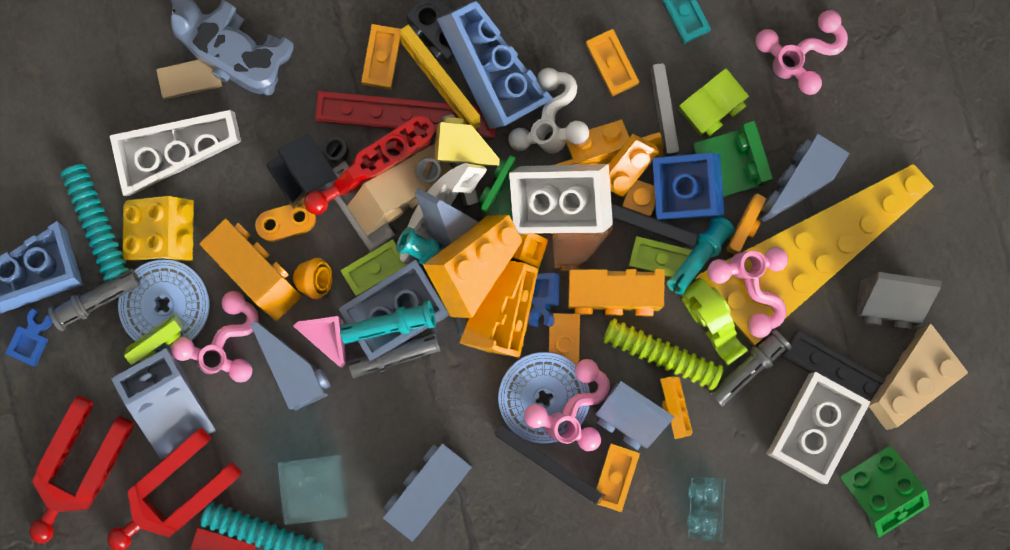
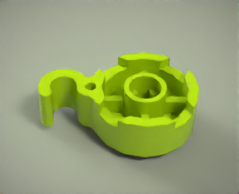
(711, 310)

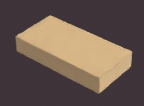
(186, 79)

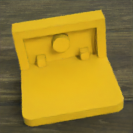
(158, 228)

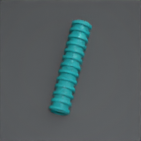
(93, 221)
(253, 530)

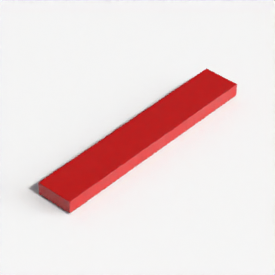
(384, 112)

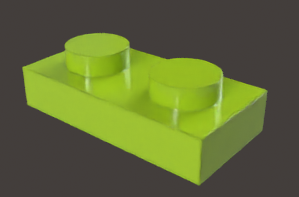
(653, 255)
(373, 268)
(163, 333)

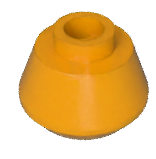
(313, 278)

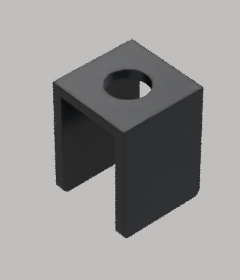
(301, 170)

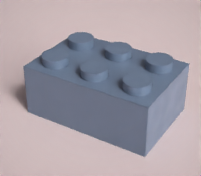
(426, 491)

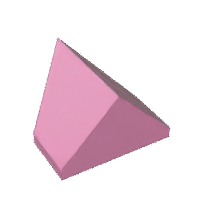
(326, 336)

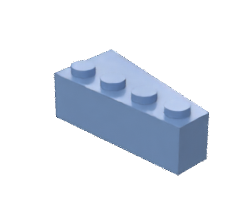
(491, 67)
(38, 269)

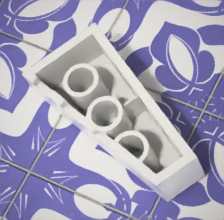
(166, 149)

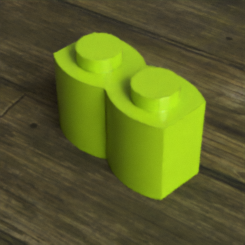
(714, 102)

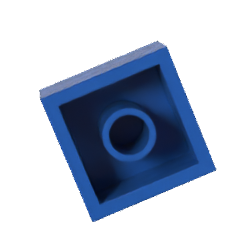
(688, 186)

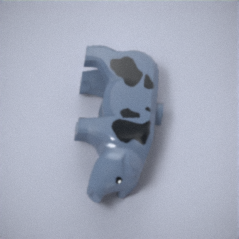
(226, 49)

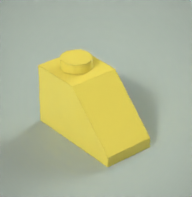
(462, 144)

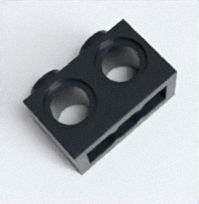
(431, 33)

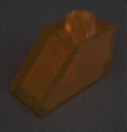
(575, 249)

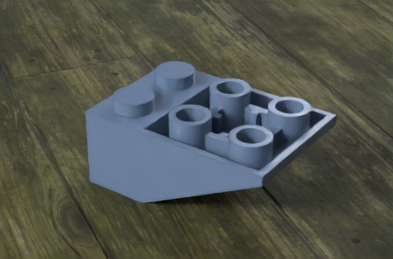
(814, 168)
(162, 402)

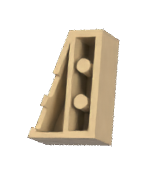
(392, 192)
(917, 379)

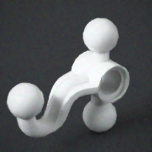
(576, 132)

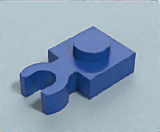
(545, 295)
(28, 343)

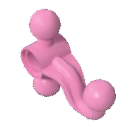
(810, 81)
(775, 260)
(239, 369)
(587, 438)

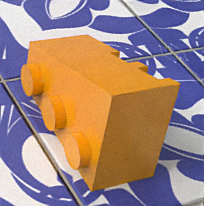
(472, 264)
(250, 269)
(616, 291)
(504, 313)

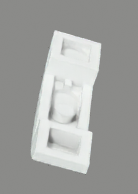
(460, 179)

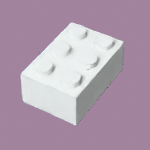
(561, 198)
(818, 428)

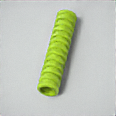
(663, 354)

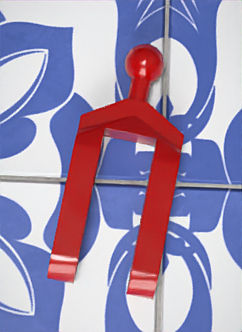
(354, 177)
(59, 499)
(148, 517)

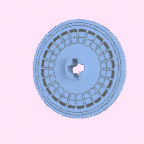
(166, 281)
(528, 377)

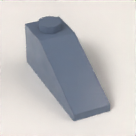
(443, 220)

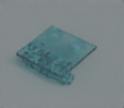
(706, 508)

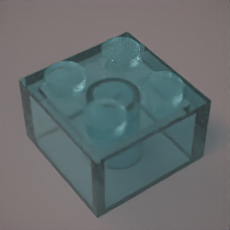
(313, 489)

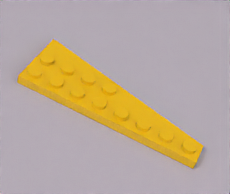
(822, 246)

